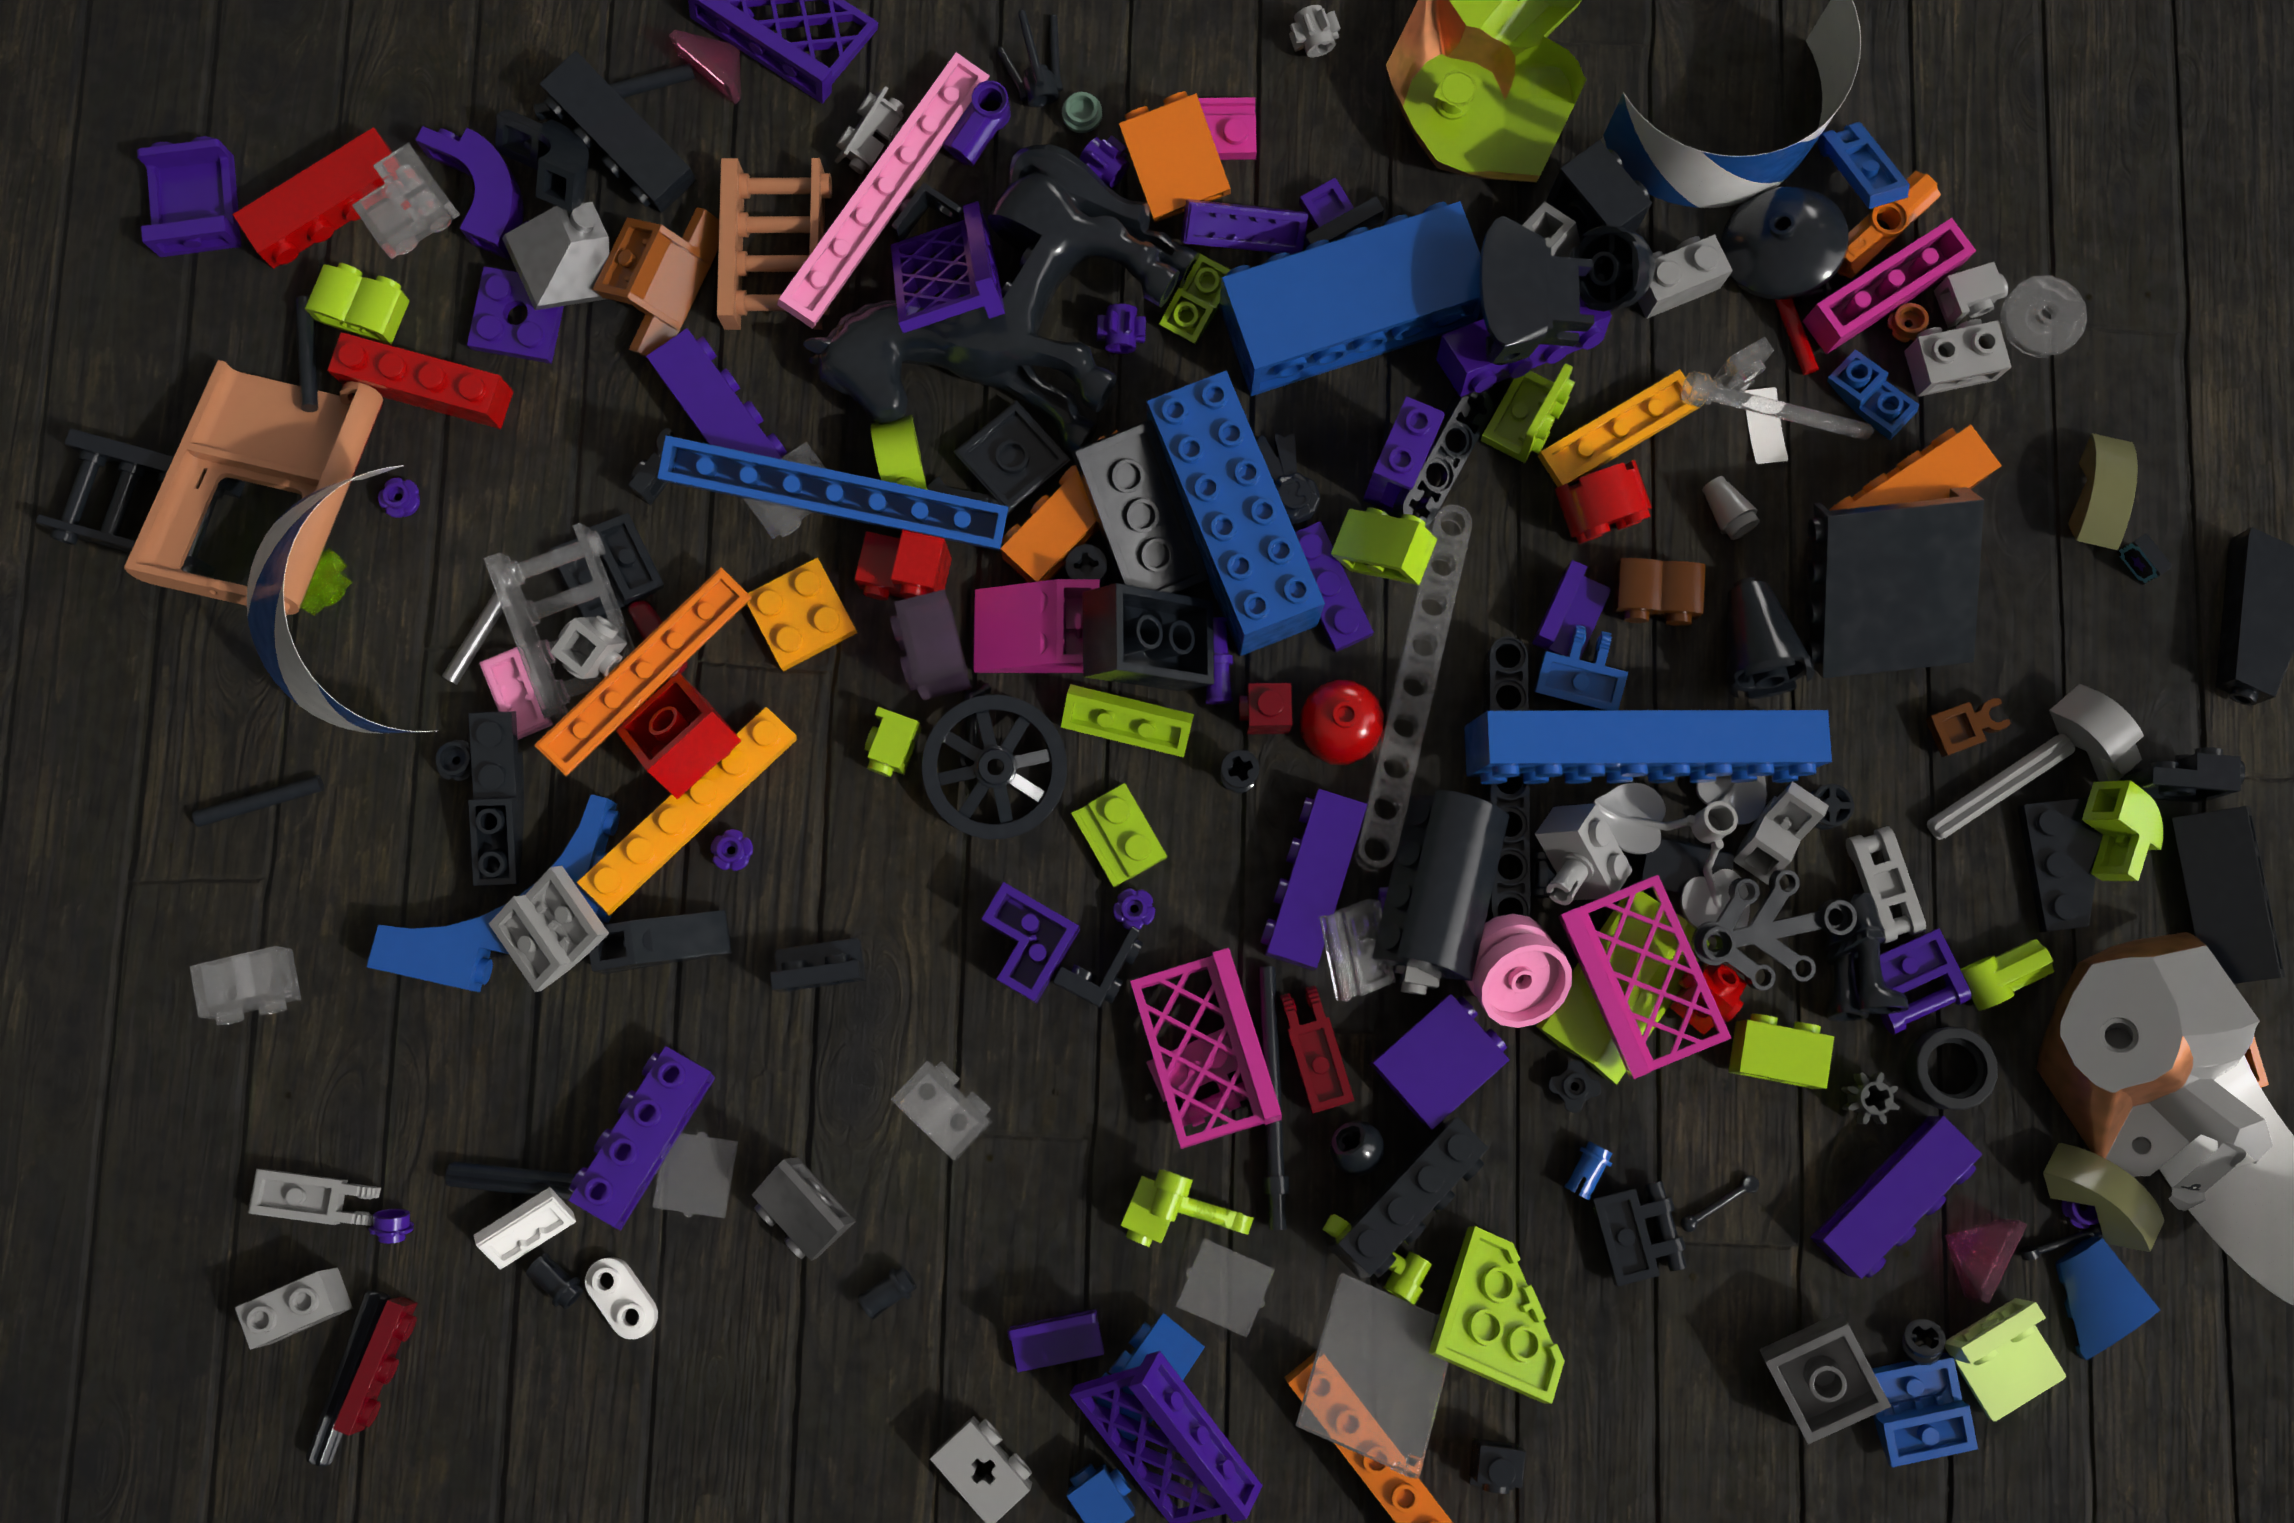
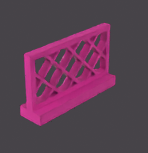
(1609, 994)
(1242, 1039)

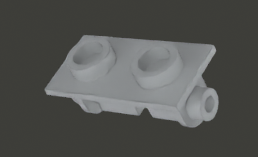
(877, 116)

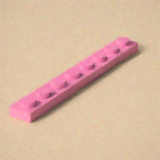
(881, 192)

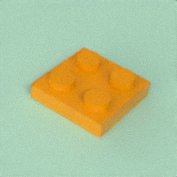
(800, 614)

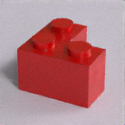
(902, 565)

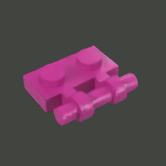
(1183, 1078)

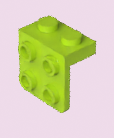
(1528, 413)

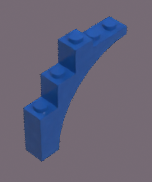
(461, 952)

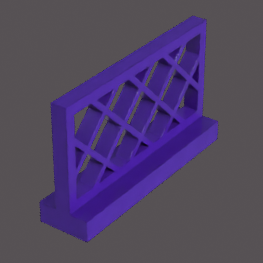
(776, 53)
(975, 264)
(1185, 1430)

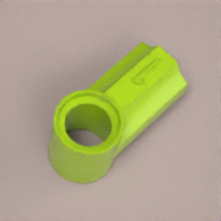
(1996, 978)

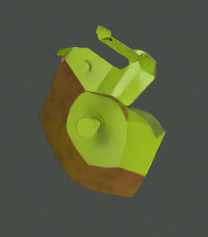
(1486, 84)

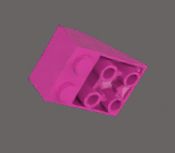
(1030, 627)

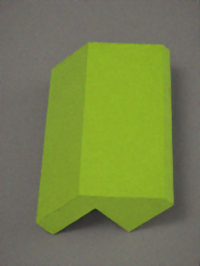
(1578, 1021)

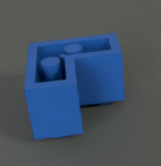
(1164, 1336)

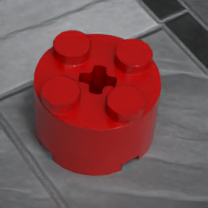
(1604, 499)

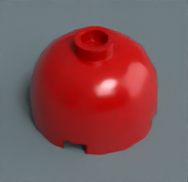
(1341, 722)

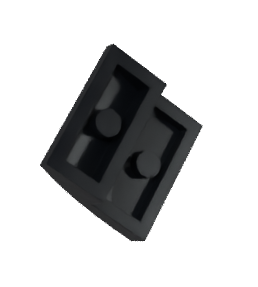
(625, 563)

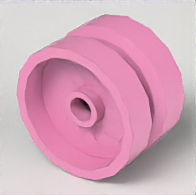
(1519, 972)

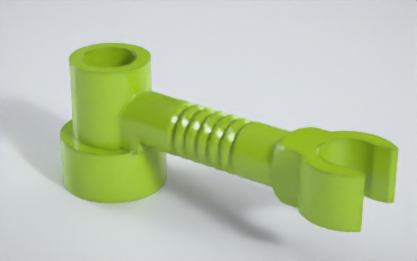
(1174, 1199)
(1406, 1272)

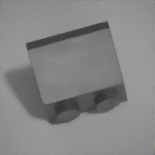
(801, 1208)

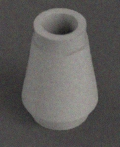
(1730, 508)

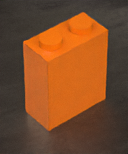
(1174, 155)

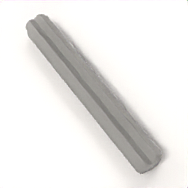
(2000, 786)

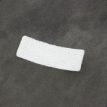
(1766, 432)

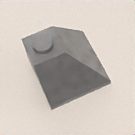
(560, 255)

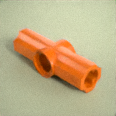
(1869, 238)

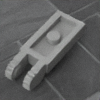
(308, 1198)

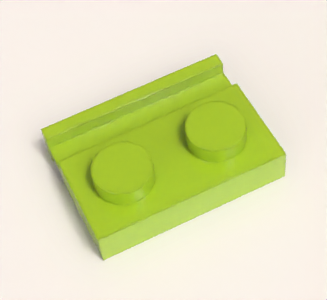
(1119, 835)

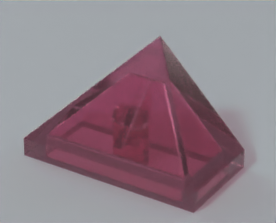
(713, 60)
(1983, 1255)

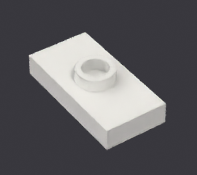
(524, 1228)

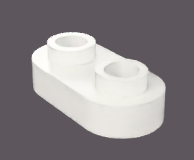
(624, 1294)

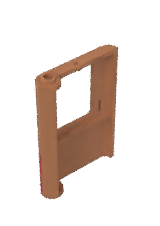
(258, 435)

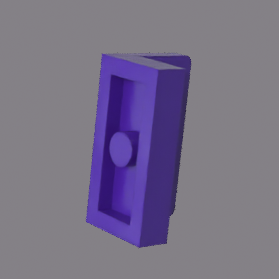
(1573, 603)
(1056, 1340)

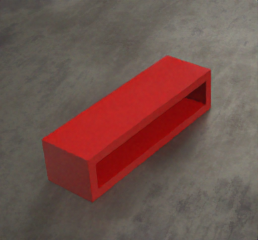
(314, 200)
(422, 380)

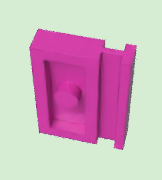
(1232, 126)

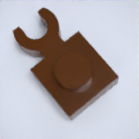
(1962, 727)

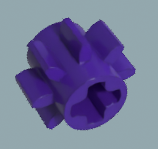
(1106, 159)
(1121, 328)

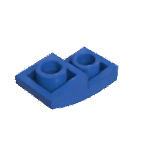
(1868, 393)

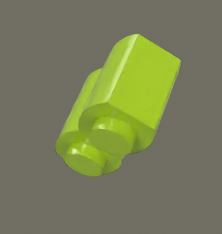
(358, 303)

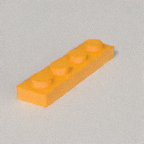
(1616, 431)

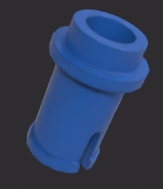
(1591, 1166)

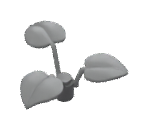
(1636, 817)

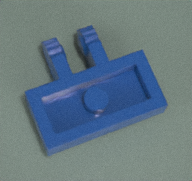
(1581, 680)

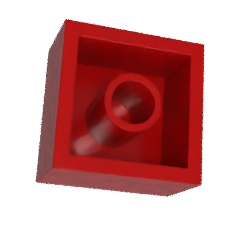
(677, 735)

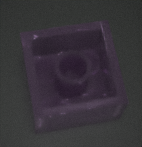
(932, 645)

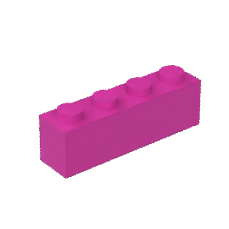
(1888, 285)

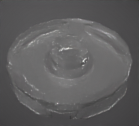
(2032, 331)

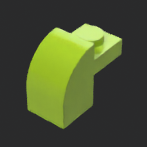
(898, 452)
(2128, 825)

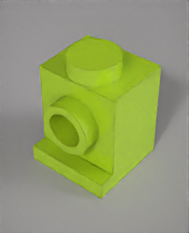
(891, 743)

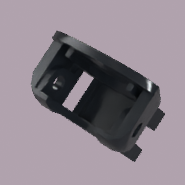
(1528, 293)

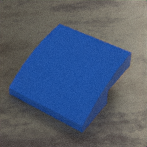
(1925, 1412)

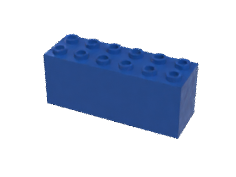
(1352, 297)
(1236, 514)

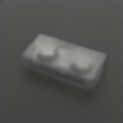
(1744, 365)

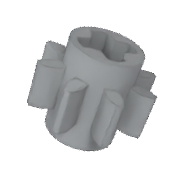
(1314, 31)

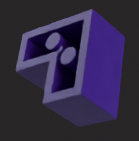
(1041, 940)

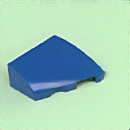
(2101, 1296)

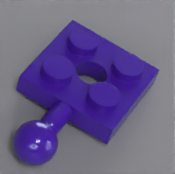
(490, 327)

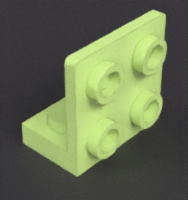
(2005, 1358)

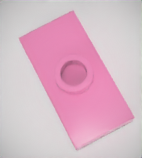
(514, 691)

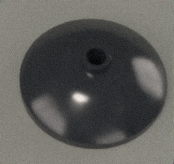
(1790, 260)

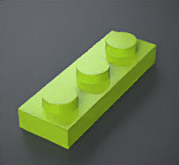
(1127, 720)

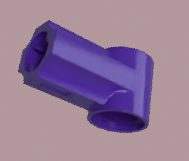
(977, 125)

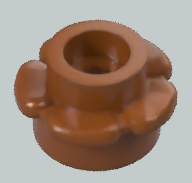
(1911, 313)

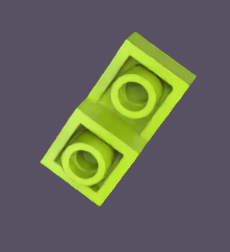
(1197, 300)

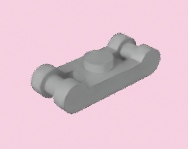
(1887, 882)

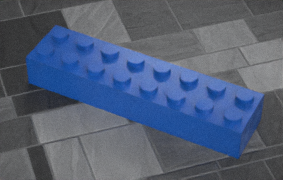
(1647, 744)

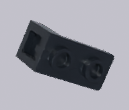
(1081, 982)

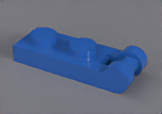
(1864, 165)

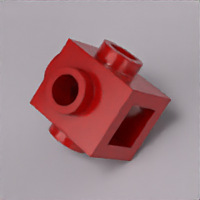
(1726, 991)

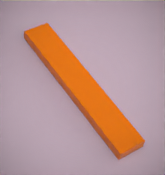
(642, 672)

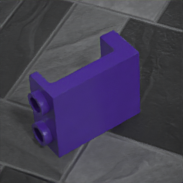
(190, 197)
(1403, 453)
(1441, 1061)

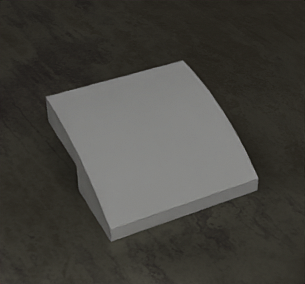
(548, 928)

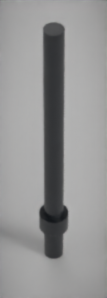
(1275, 1183)

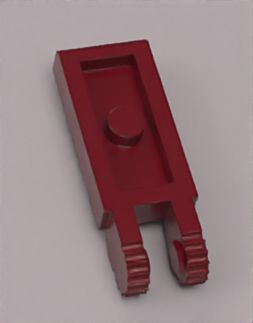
(1317, 1055)

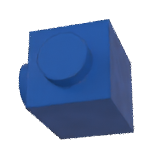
(1100, 1495)

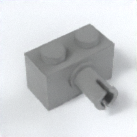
(1582, 854)

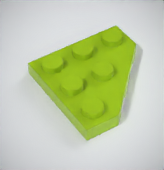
(1495, 1321)

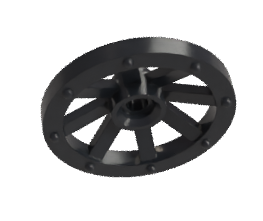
(1027, 715)

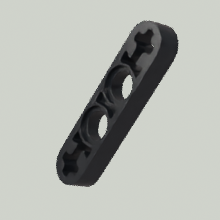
(1446, 460)

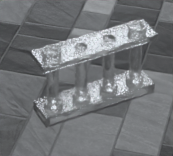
(524, 614)

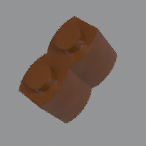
(1659, 590)

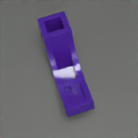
(497, 196)

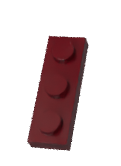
(376, 1366)

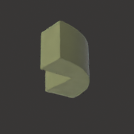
(2108, 493)
(2123, 1205)

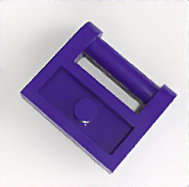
(1917, 964)

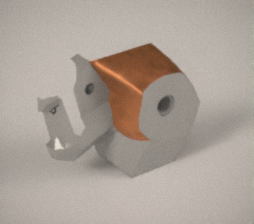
(2139, 1059)

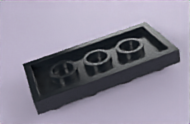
(1140, 510)

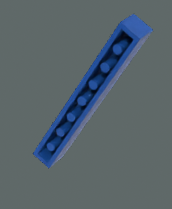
(832, 493)

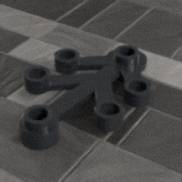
(1765, 931)

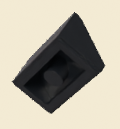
(1679, 862)

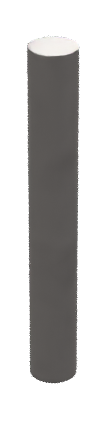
(474, 640)

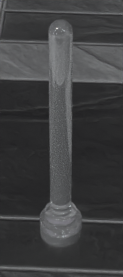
(1701, 390)

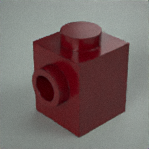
(1267, 708)

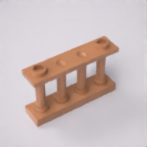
(736, 224)

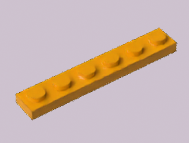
(682, 818)

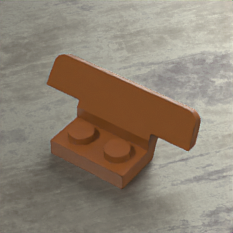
(659, 274)

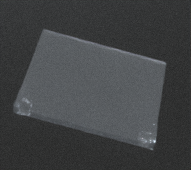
(1374, 1377)

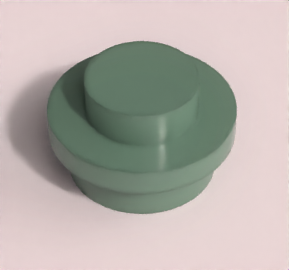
(1082, 112)

